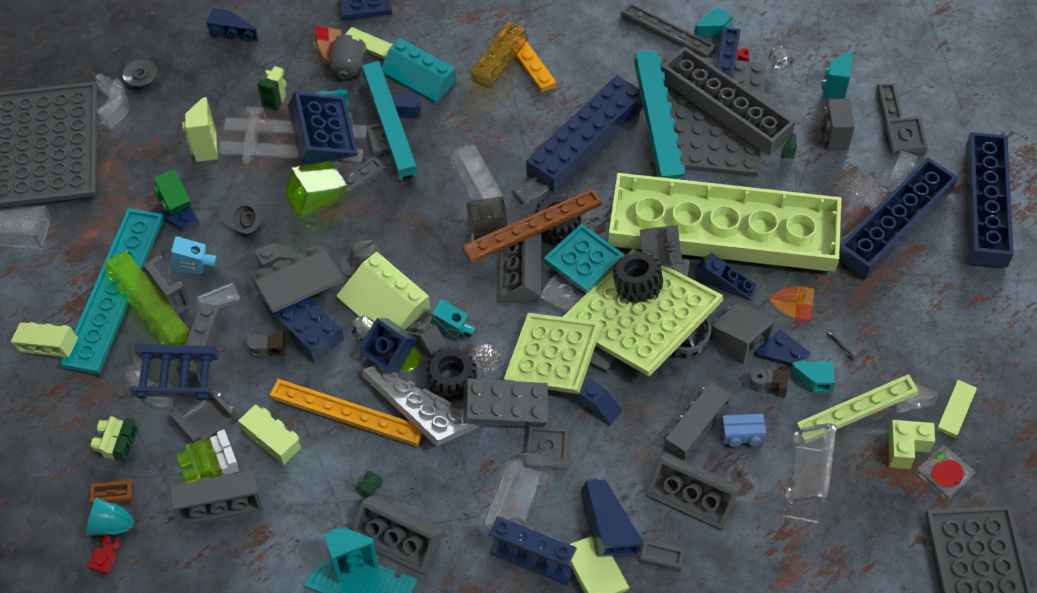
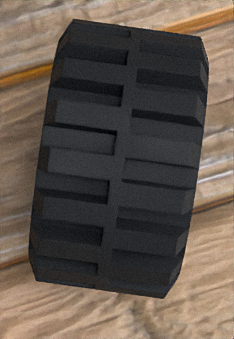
(560, 232)
(638, 276)
(448, 360)

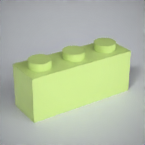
(44, 339)
(270, 434)

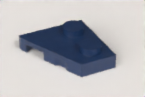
(182, 220)
(783, 349)

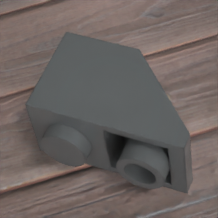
(428, 337)

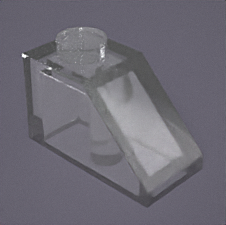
(924, 398)

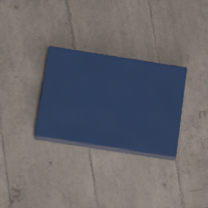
(364, 8)

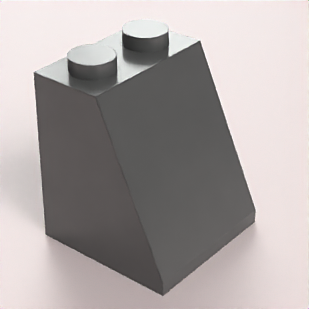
(742, 331)

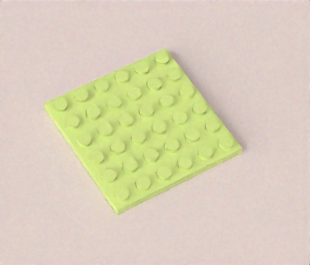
(649, 330)

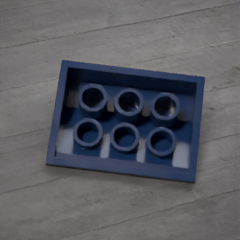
(321, 127)

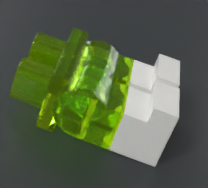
(209, 458)

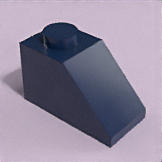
(598, 402)

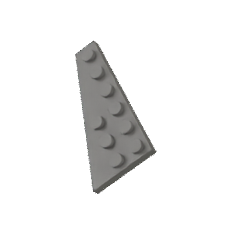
(421, 407)

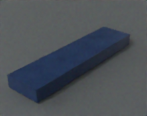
(728, 50)

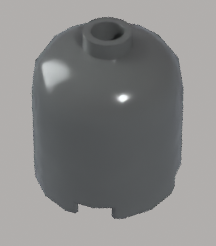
(346, 56)

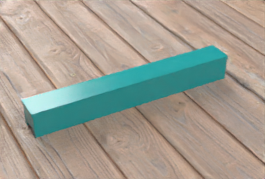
(389, 120)

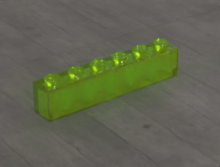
(147, 300)

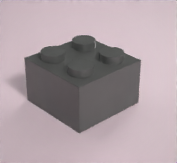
(837, 124)

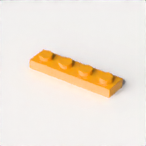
(535, 68)

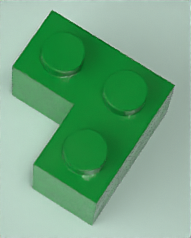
(171, 192)

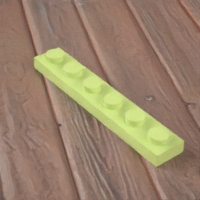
(864, 404)

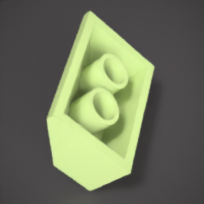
(201, 131)

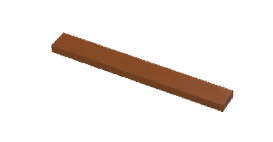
(531, 225)

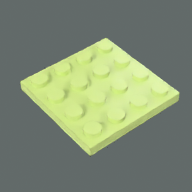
(554, 352)

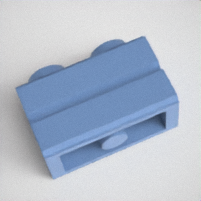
(743, 429)

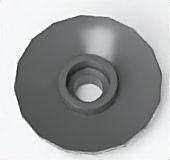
(139, 72)

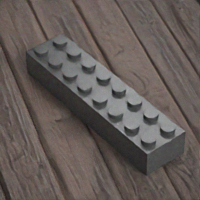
(727, 101)

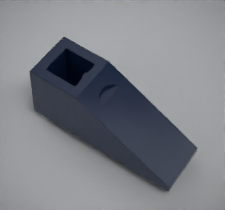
(227, 24)
(724, 277)

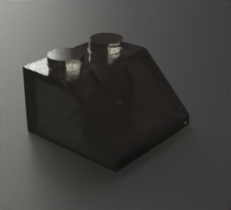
(485, 216)

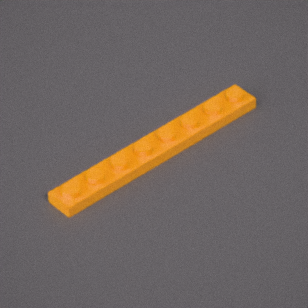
(346, 412)

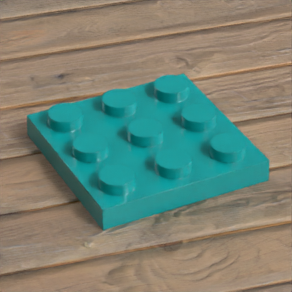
(583, 258)

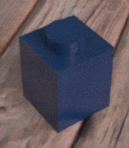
(408, 105)

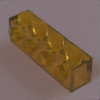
(499, 55)

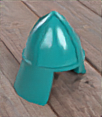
(108, 519)

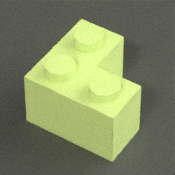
(905, 439)

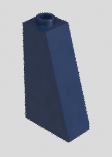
(608, 522)

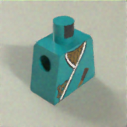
(451, 321)

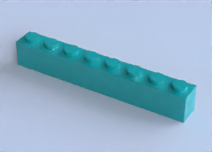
(658, 116)

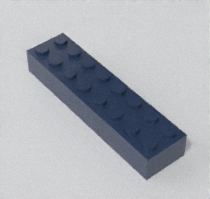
(584, 133)
(989, 200)
(896, 218)

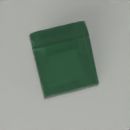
(789, 147)

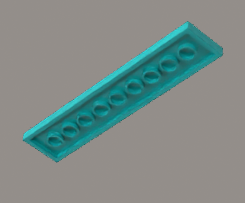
(106, 303)

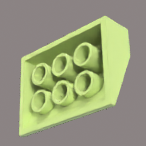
(383, 292)

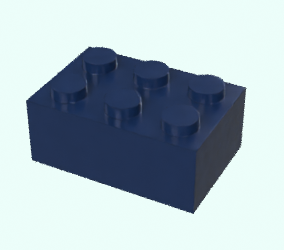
(310, 328)

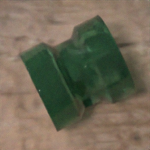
(369, 484)

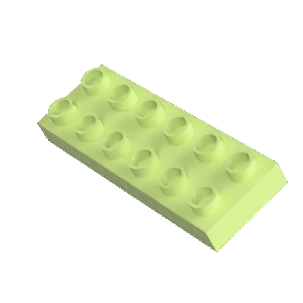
(730, 221)

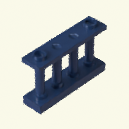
(166, 354)
(532, 550)

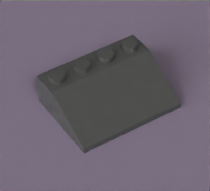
(296, 278)

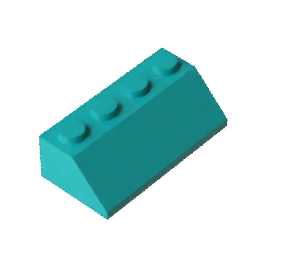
(418, 70)

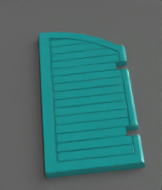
(376, 581)

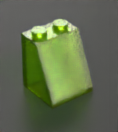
(314, 187)

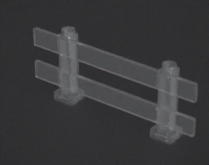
(257, 123)

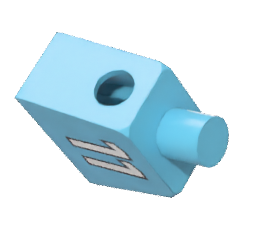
(190, 256)

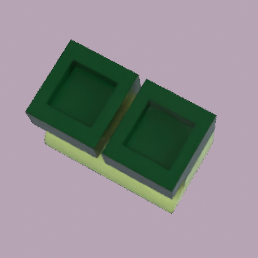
(272, 89)
(116, 438)

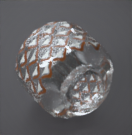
(486, 357)

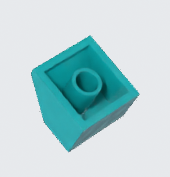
(837, 77)

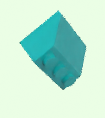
(350, 553)

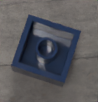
(387, 345)

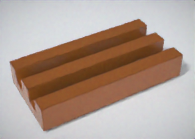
(112, 496)

